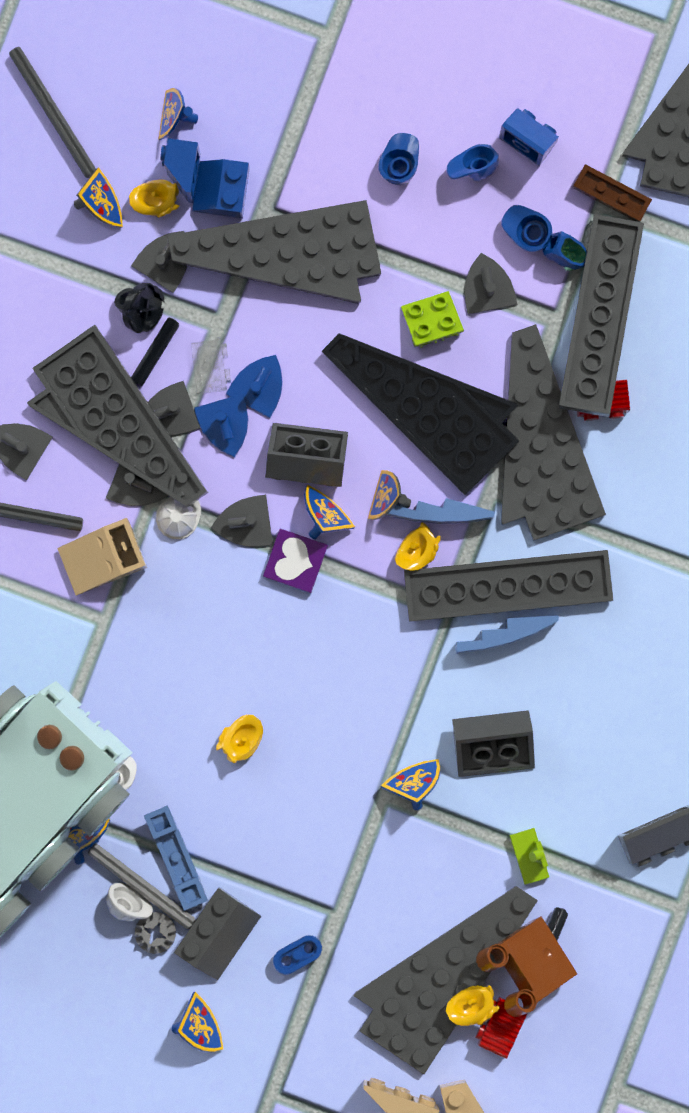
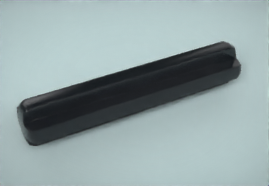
(155, 351)

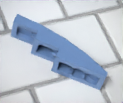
(451, 513)
(515, 630)

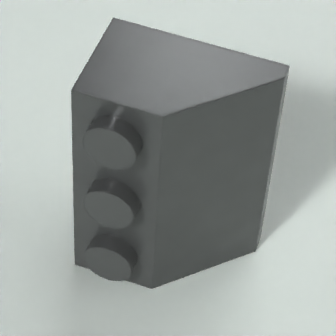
(306, 454)
(493, 743)
(656, 837)
(217, 934)

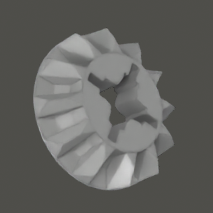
(158, 945)

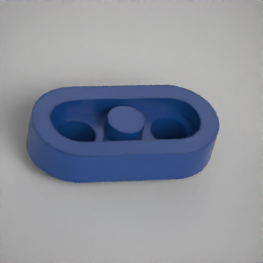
(297, 954)

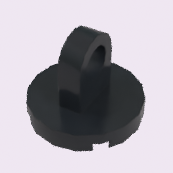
(140, 306)

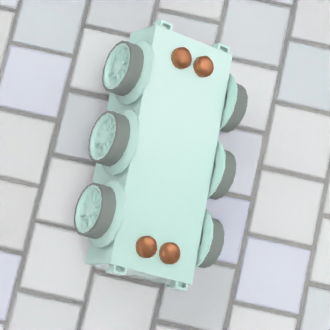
(52, 777)

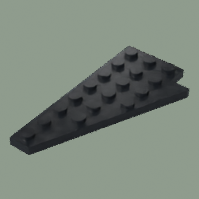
(440, 415)

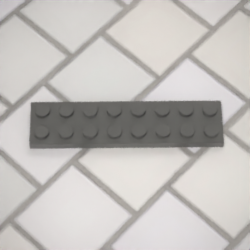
(601, 315)
(508, 585)

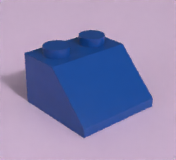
(528, 135)
(182, 165)
(221, 187)

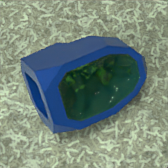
(566, 251)

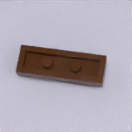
(612, 193)

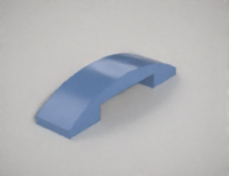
(176, 857)

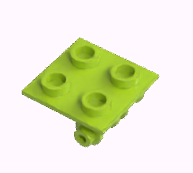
(432, 319)

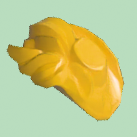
(154, 198)
(417, 548)
(241, 738)
(472, 1006)

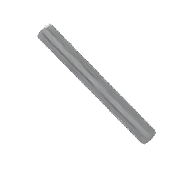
(141, 886)

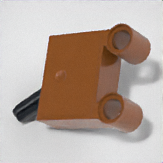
(532, 961)

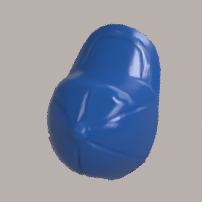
(400, 158)
(476, 162)
(527, 228)

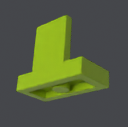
(529, 856)

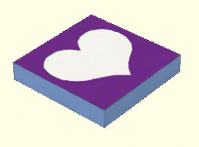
(295, 560)

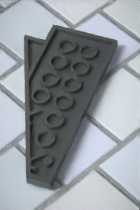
(665, 142)
(303, 251)
(103, 406)
(546, 469)
(414, 994)

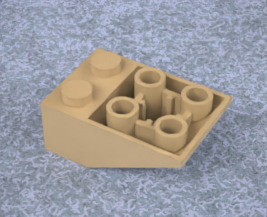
(102, 556)
(398, 1099)

